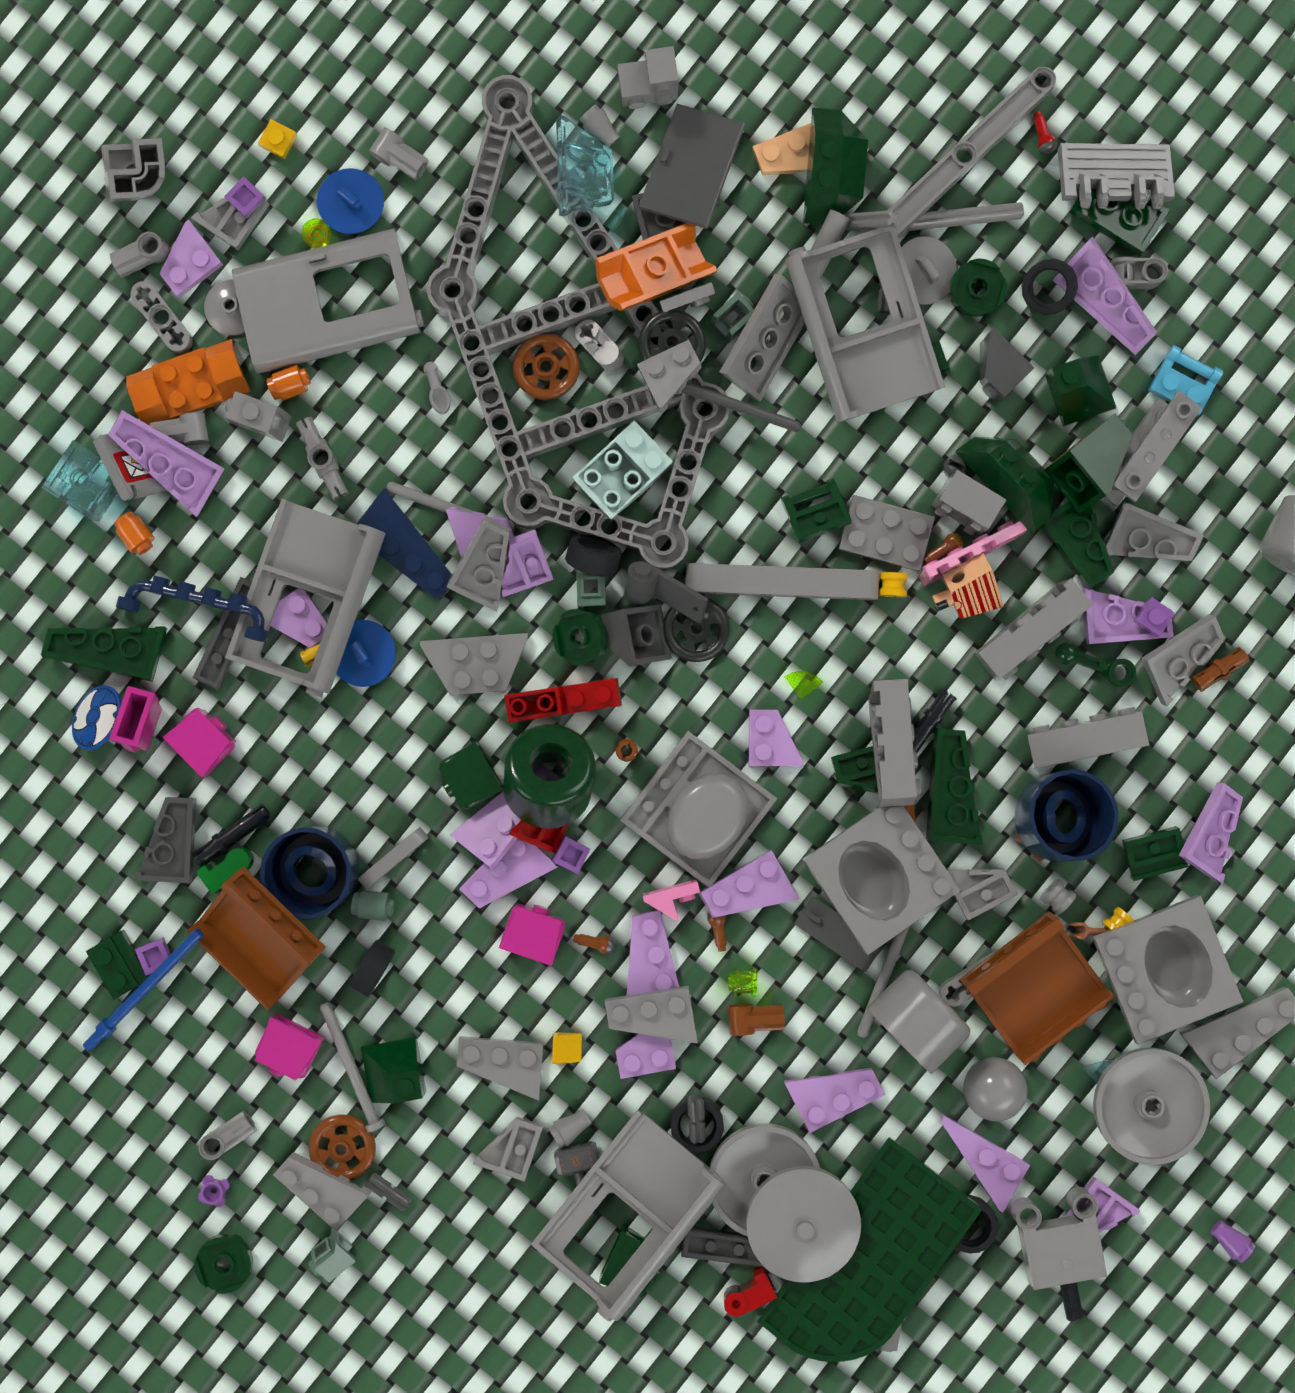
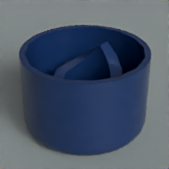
(1093, 808)
(280, 874)

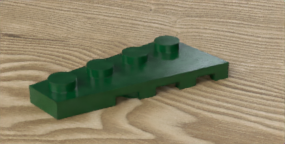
(114, 650)
(951, 798)

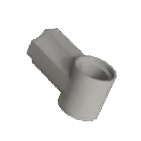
(393, 151)
(137, 255)
(187, 430)
(228, 1135)

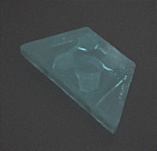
(583, 169)

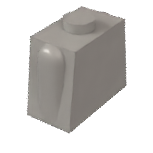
(257, 416)

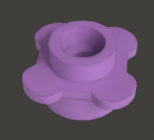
(210, 1198)

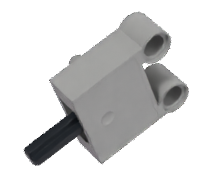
(1062, 1248)

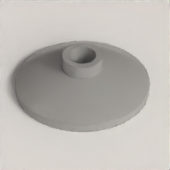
(223, 320)

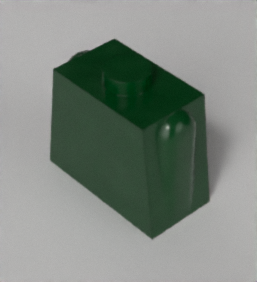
(469, 776)
(622, 1250)

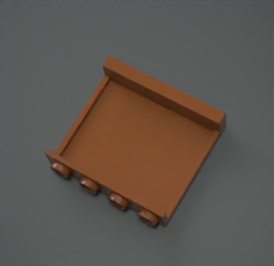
(256, 938)
(1037, 988)

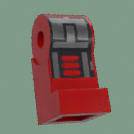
(750, 1295)

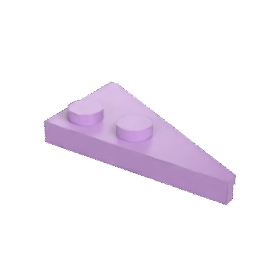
(994, 1166)

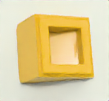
(566, 1047)

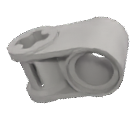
(1134, 274)

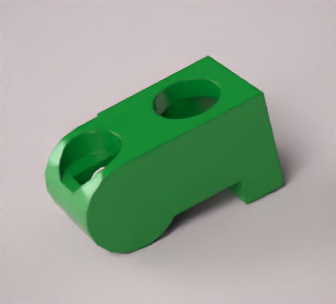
(234, 860)

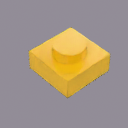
(277, 139)

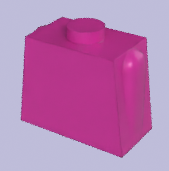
(136, 720)
(201, 741)
(533, 933)
(288, 1047)

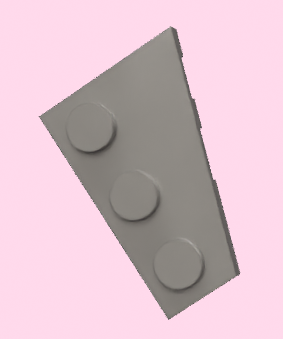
(1150, 536)
(483, 564)
(1178, 657)
(654, 1013)
(504, 1062)

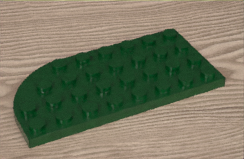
(906, 1235)

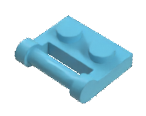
(1169, 381)

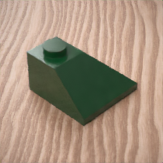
(1080, 389)
(394, 1071)

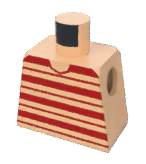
(970, 588)

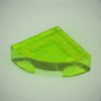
(803, 682)

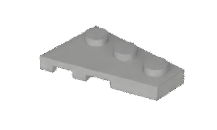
(322, 1192)

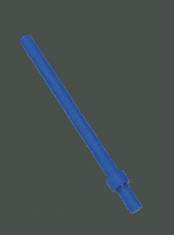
(108, 1026)

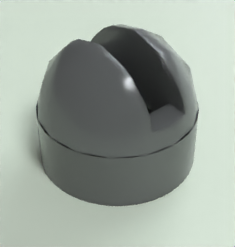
(949, 470)

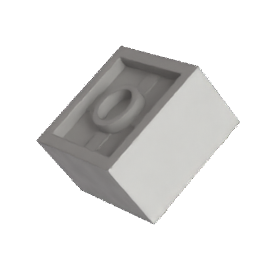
(968, 503)

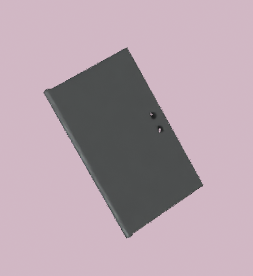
(697, 161)

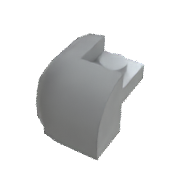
(133, 169)

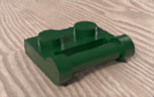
(817, 518)

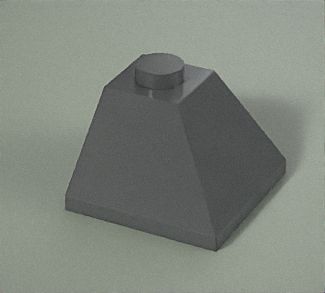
(1000, 366)
(637, 635)

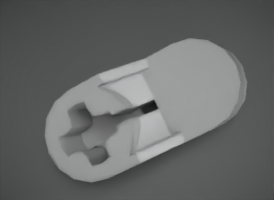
(590, 336)

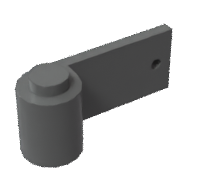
(646, 581)
(831, 931)

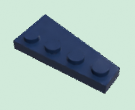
(406, 546)

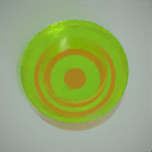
(316, 233)

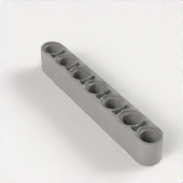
(783, 581)

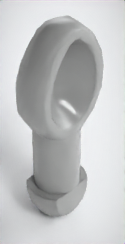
(438, 395)

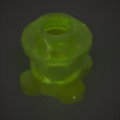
(743, 982)

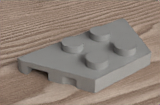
(475, 662)

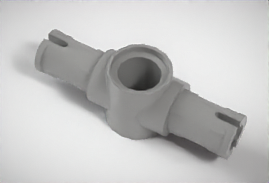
(315, 446)

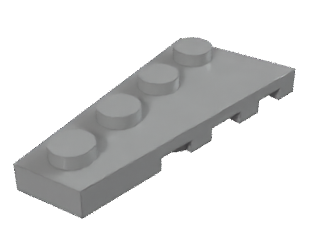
(1233, 1036)

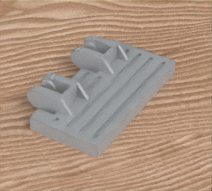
(1115, 172)

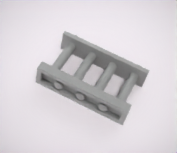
(1151, 445)

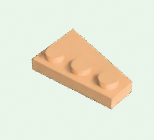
(784, 153)

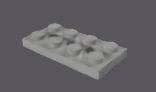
(752, 339)

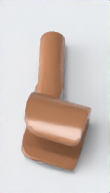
(1083, 930)

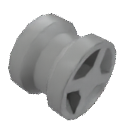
(1058, 896)

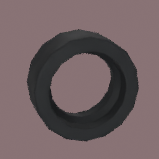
(1071, 284)
(593, 555)
(372, 968)
(712, 1140)
(988, 1236)

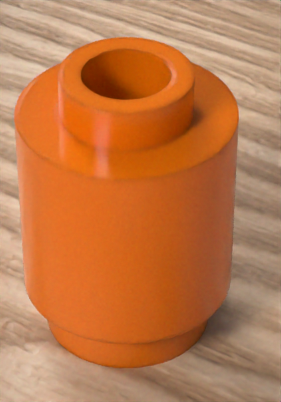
(288, 383)
(134, 533)

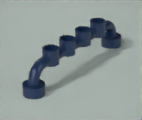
(187, 592)

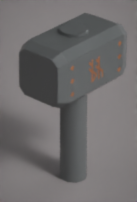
(576, 1159)

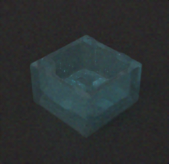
(82, 482)

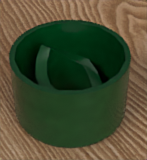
(542, 801)

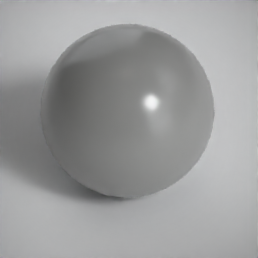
(995, 1089)

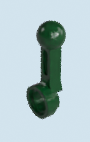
(1068, 653)

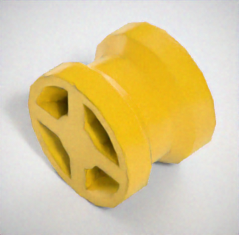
(893, 584)
(1119, 918)

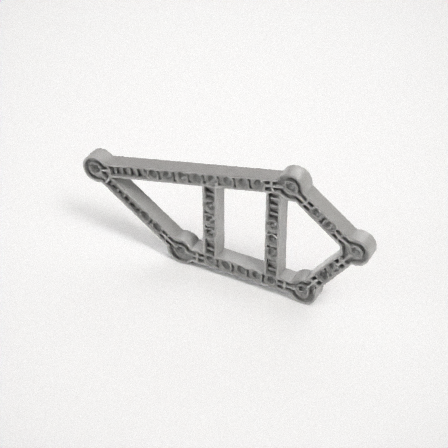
(503, 333)

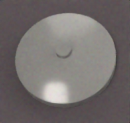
(1151, 1106)
(748, 1160)
(803, 1224)

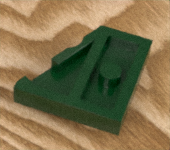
(856, 770)

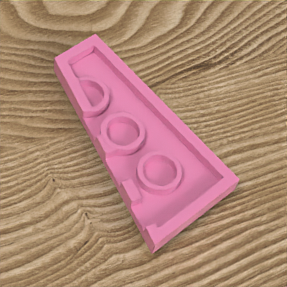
(984, 544)

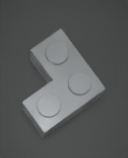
(649, 79)

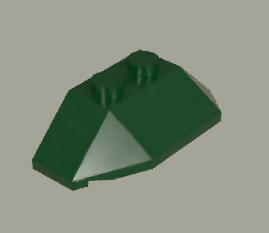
(834, 165)
(1013, 475)

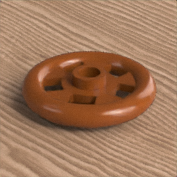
(550, 343)
(354, 1128)

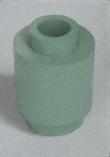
(372, 905)

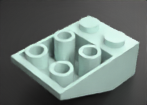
(623, 470)

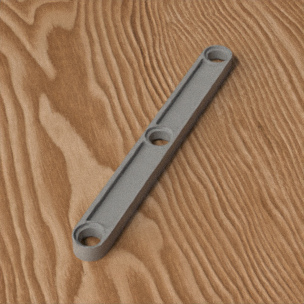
(977, 143)

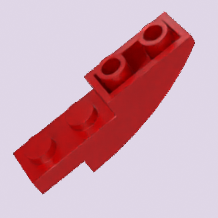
(563, 700)

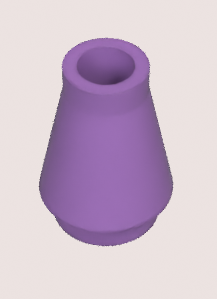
(1234, 1242)

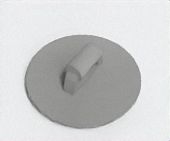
(930, 268)

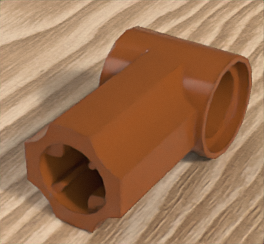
(746, 1018)

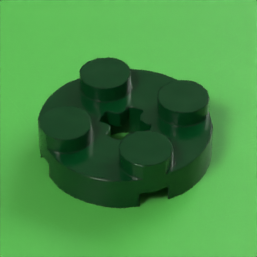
(992, 280)
(593, 631)
(217, 1278)

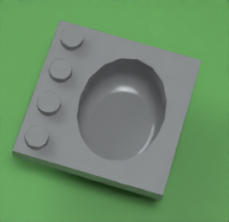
(698, 809)
(881, 876)
(1167, 969)

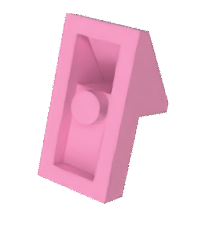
(663, 898)

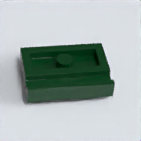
(1154, 853)
(117, 964)

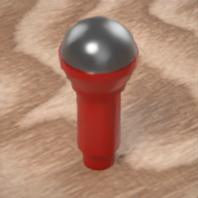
(1046, 141)

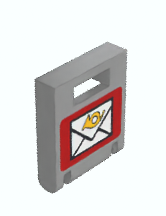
(126, 474)

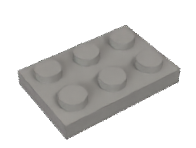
(886, 533)

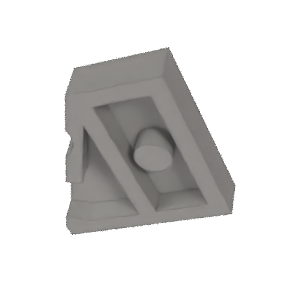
(228, 222)
(694, 296)
(669, 372)
(981, 889)
(511, 1149)

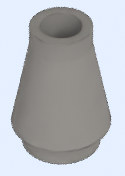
(599, 125)
(569, 1127)

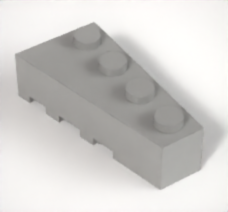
(1033, 628)
(1089, 738)
(893, 743)

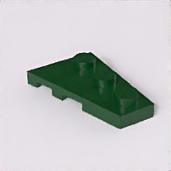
(1080, 543)

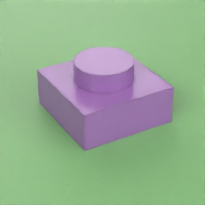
(245, 197)
(1154, 616)
(571, 854)
(152, 955)

